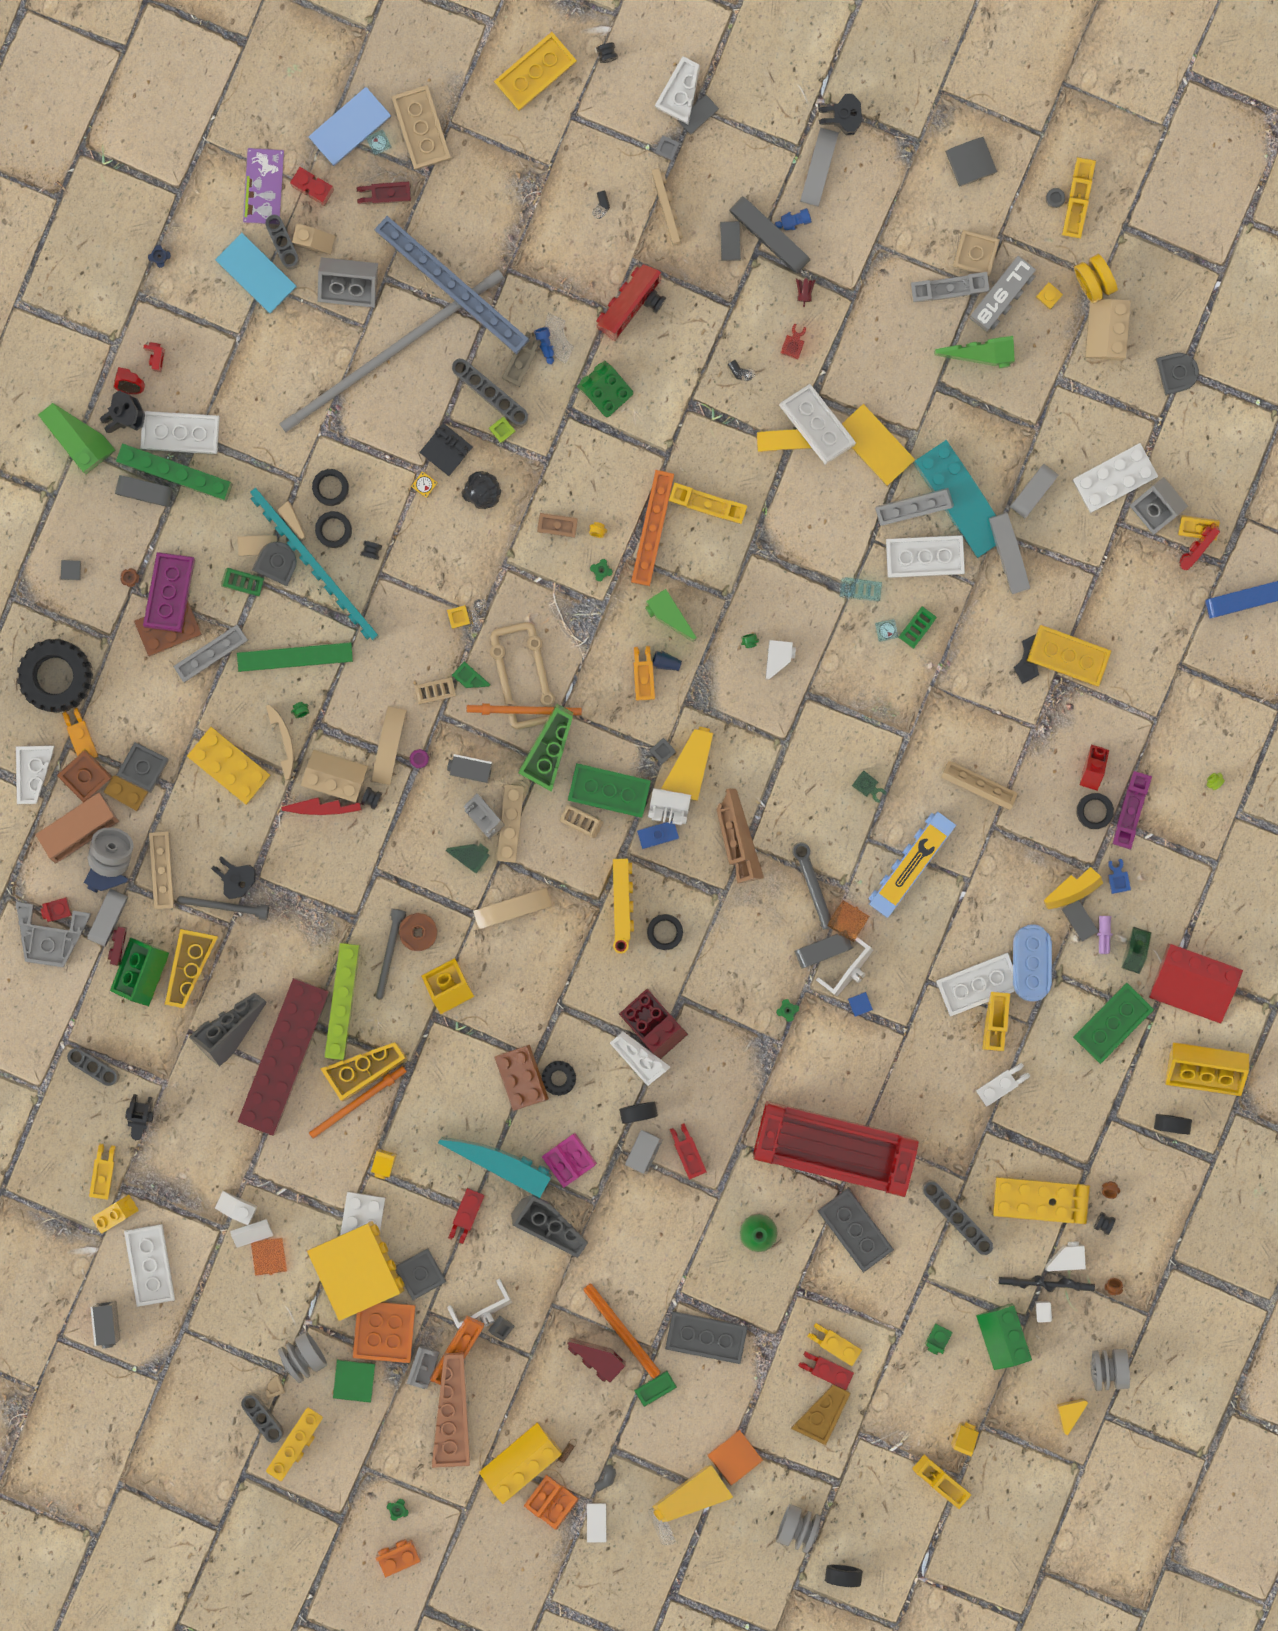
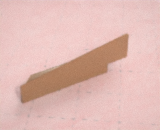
(738, 839)

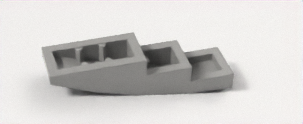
(1009, 553)

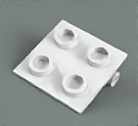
(669, 805)

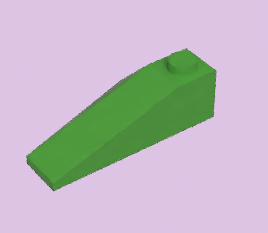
(994, 352)
(79, 440)

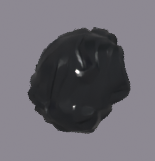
(482, 490)

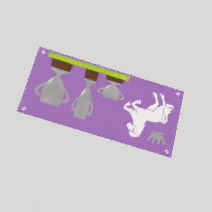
(263, 185)

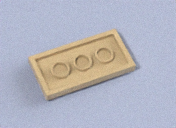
(421, 127)

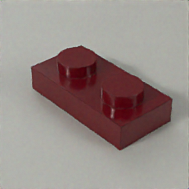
(116, 953)

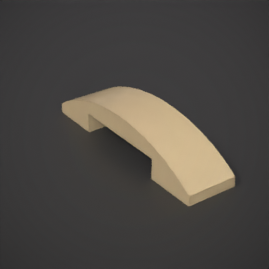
(388, 745)
(287, 765)
(512, 908)

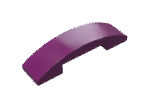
(1131, 810)

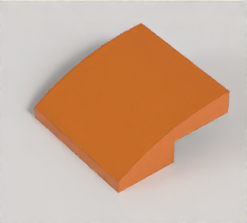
(735, 1457)
(551, 1502)

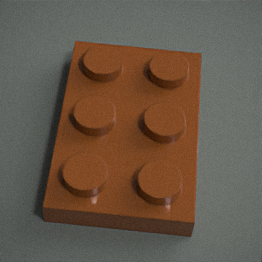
(160, 640)
(521, 1077)

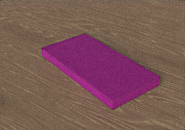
(169, 592)

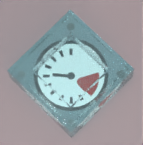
(378, 142)
(886, 630)

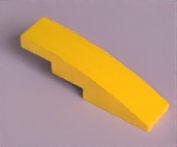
(1078, 197)

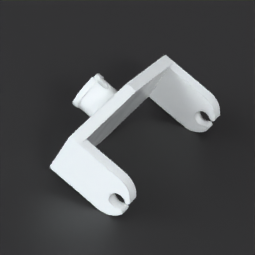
(852, 972)
(486, 1313)

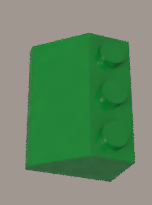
(139, 972)
(1004, 1337)

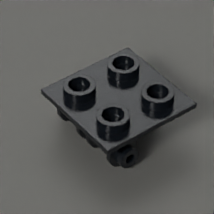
(446, 449)

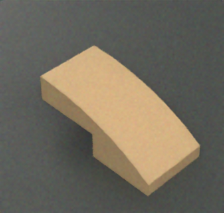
(253, 544)

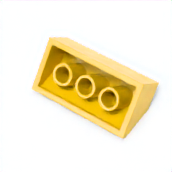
(1207, 1069)
(520, 1463)

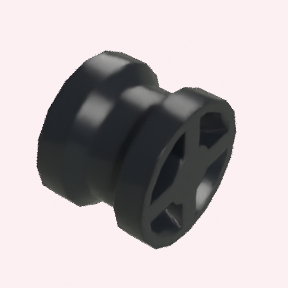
(607, 52)
(655, 301)
(371, 550)
(371, 798)
(1104, 1223)

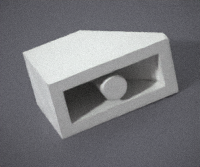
(778, 657)
(236, 1208)
(1068, 1258)

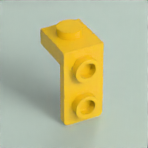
(115, 1214)

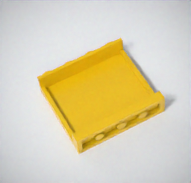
(356, 1270)

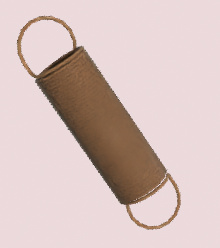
(566, 1452)

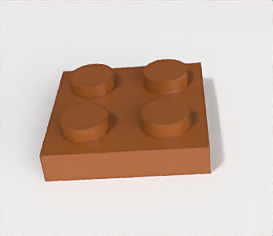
(84, 775)

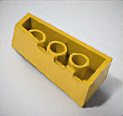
(189, 959)
(361, 1070)

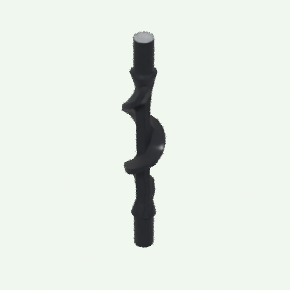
(1048, 1285)

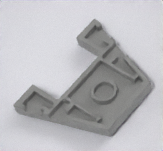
(48, 944)

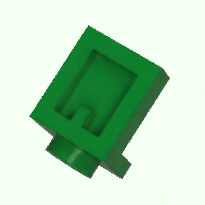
(938, 1339)

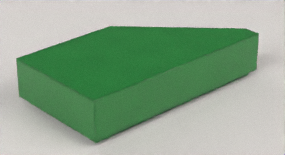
(469, 677)

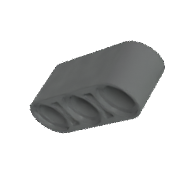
(278, 233)
(143, 491)
(822, 950)
(102, 1069)
(263, 1427)

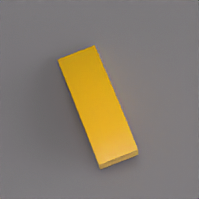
(1074, 889)
(996, 1021)
(941, 1481)

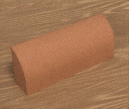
(76, 828)

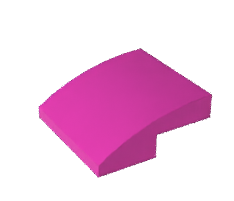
(569, 1160)

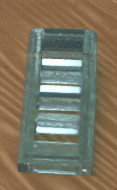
(845, 585)

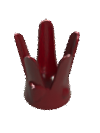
(805, 290)

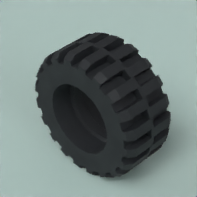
(29, 669)

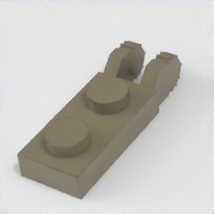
(520, 363)

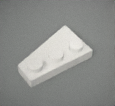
(31, 770)

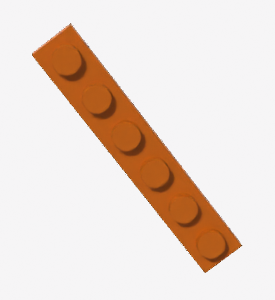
(652, 528)

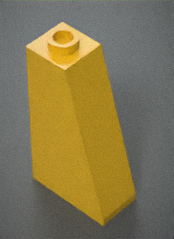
(690, 766)
(695, 1494)

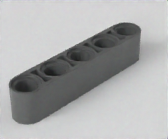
(769, 235)
(483, 386)
(963, 1224)

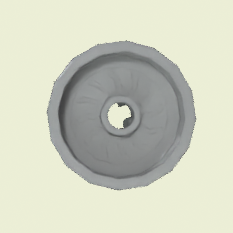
(110, 852)

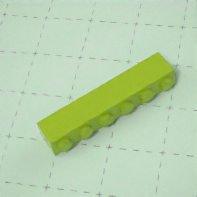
(342, 1001)

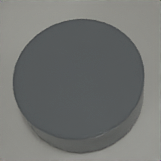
(1055, 198)

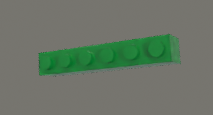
(174, 472)

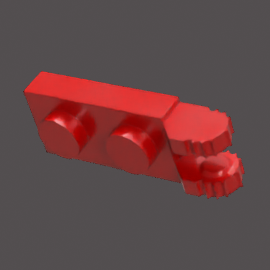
(1198, 547)
(688, 1154)
(466, 1213)
(828, 1371)

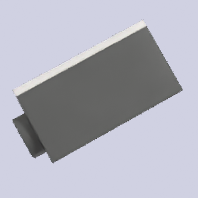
(470, 768)
(105, 1324)

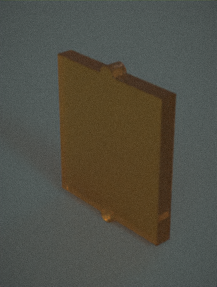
(848, 921)
(268, 1256)

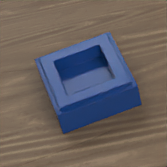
(860, 1004)

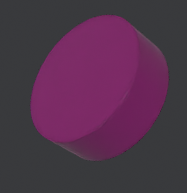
(419, 758)

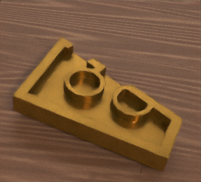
(823, 1415)

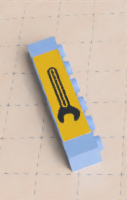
(912, 864)

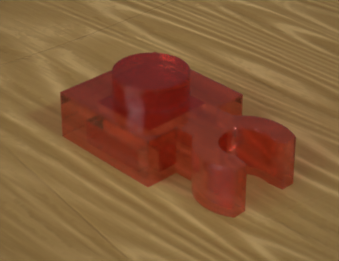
(793, 345)

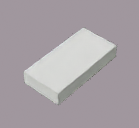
(251, 1233)
(596, 1522)

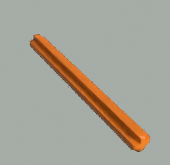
(621, 1330)

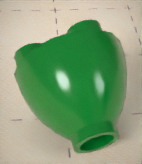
(754, 1224)

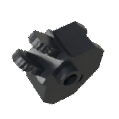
(842, 117)
(124, 412)
(234, 877)
(139, 1116)

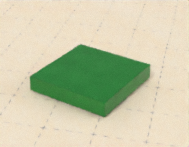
(354, 1381)

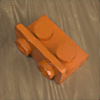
(397, 1558)

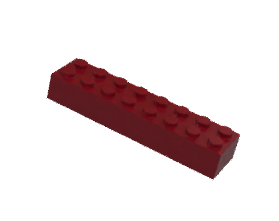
(283, 1056)

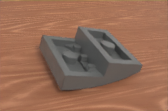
(971, 161)

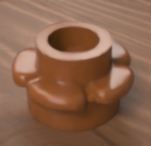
(134, 577)
(1110, 1190)
(1114, 1286)

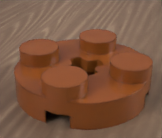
(407, 933)

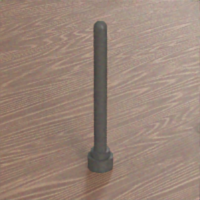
(260, 911)
(396, 917)

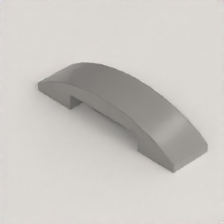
(819, 167)
(950, 287)

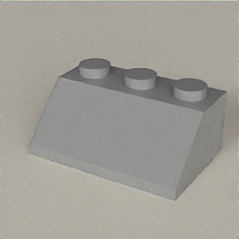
(347, 282)

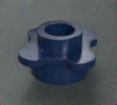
(159, 251)

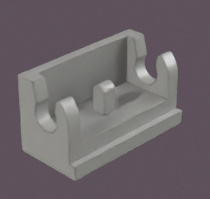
(483, 816)
(643, 1152)
(423, 1367)

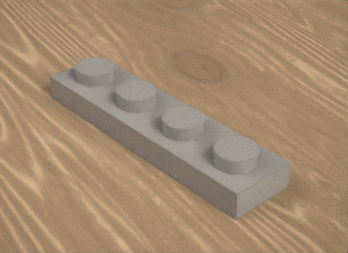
(914, 506)
(210, 653)

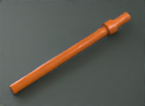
(486, 709)
(388, 1080)

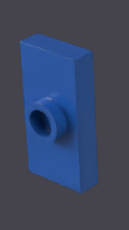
(657, 834)

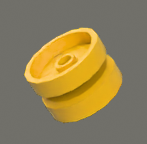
(1095, 278)

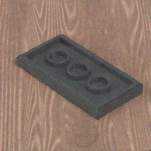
(855, 1230)
(706, 1337)

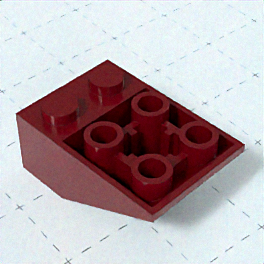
(653, 1024)
(601, 1358)

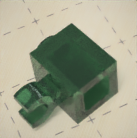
(866, 785)

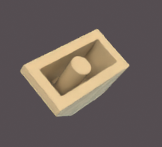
(313, 239)

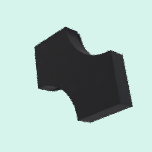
(1024, 669)

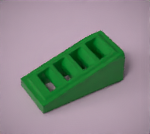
(228, 571)
(926, 613)

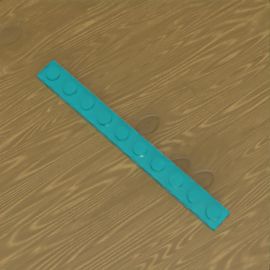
(307, 558)

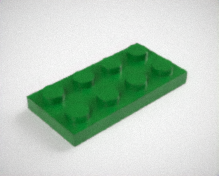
(609, 790)
(1113, 1023)

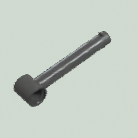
(813, 885)

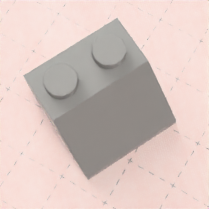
(1158, 505)

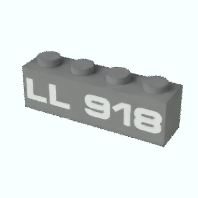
(1002, 293)

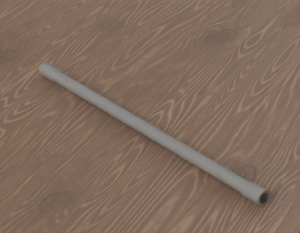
(296, 418)

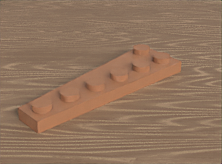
(451, 1433)

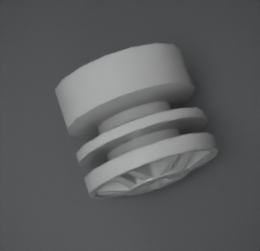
(305, 1355)
(1110, 1369)
(798, 1528)

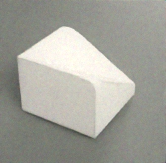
(1043, 1311)

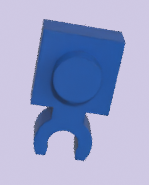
(1118, 880)

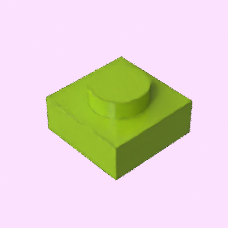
(502, 429)

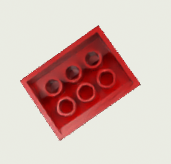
(629, 301)
(1195, 983)

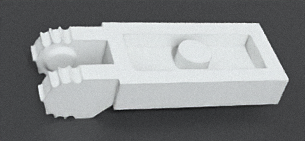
(1001, 1085)

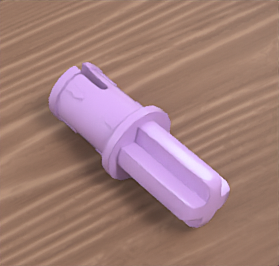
(1104, 934)

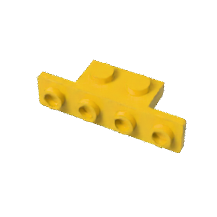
(294, 1444)

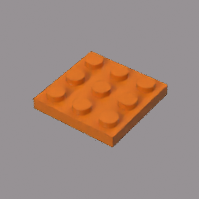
(385, 1332)

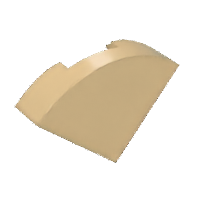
(275, 1387)

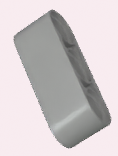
(1034, 491)
(107, 917)

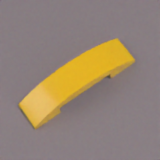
(781, 440)
(707, 503)

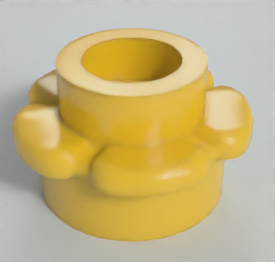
(597, 530)

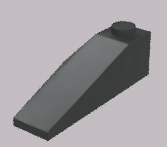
(223, 1035)
(547, 1224)

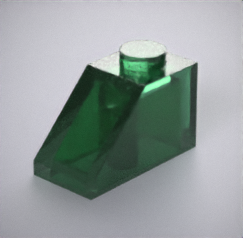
(470, 855)
(1136, 950)

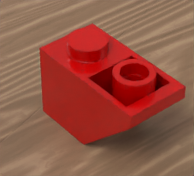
(1094, 767)

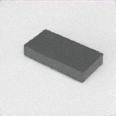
(700, 114)
(730, 241)
(1080, 920)

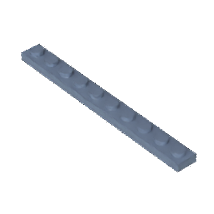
(451, 285)

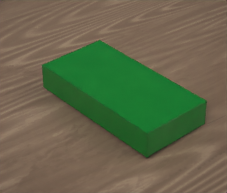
(655, 1388)

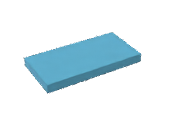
(256, 273)

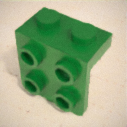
(605, 388)

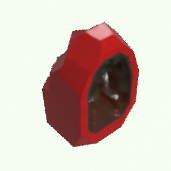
(128, 382)

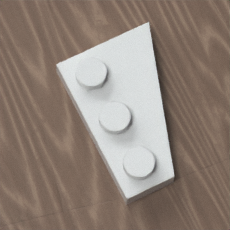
(680, 91)
(639, 1058)

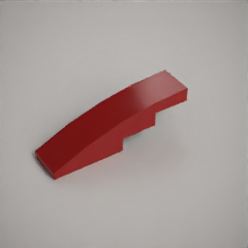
(314, 807)

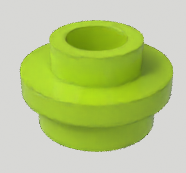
(1215, 781)

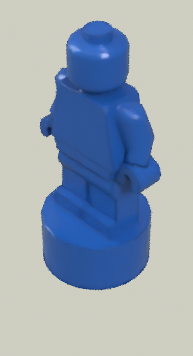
(789, 220)
(543, 335)

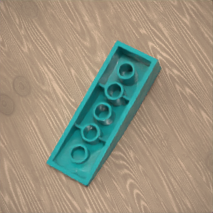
(971, 511)
(503, 1164)

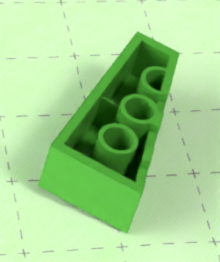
(546, 752)

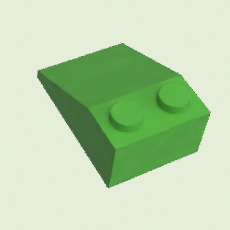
(666, 611)

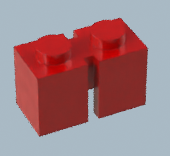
(318, 189)

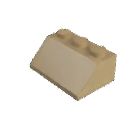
(1108, 329)
(334, 776)

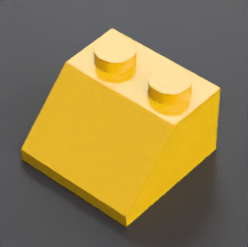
(447, 986)

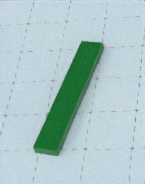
(294, 657)

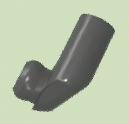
(608, 1479)

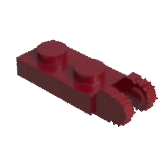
(386, 193)

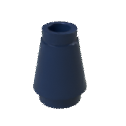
(666, 661)

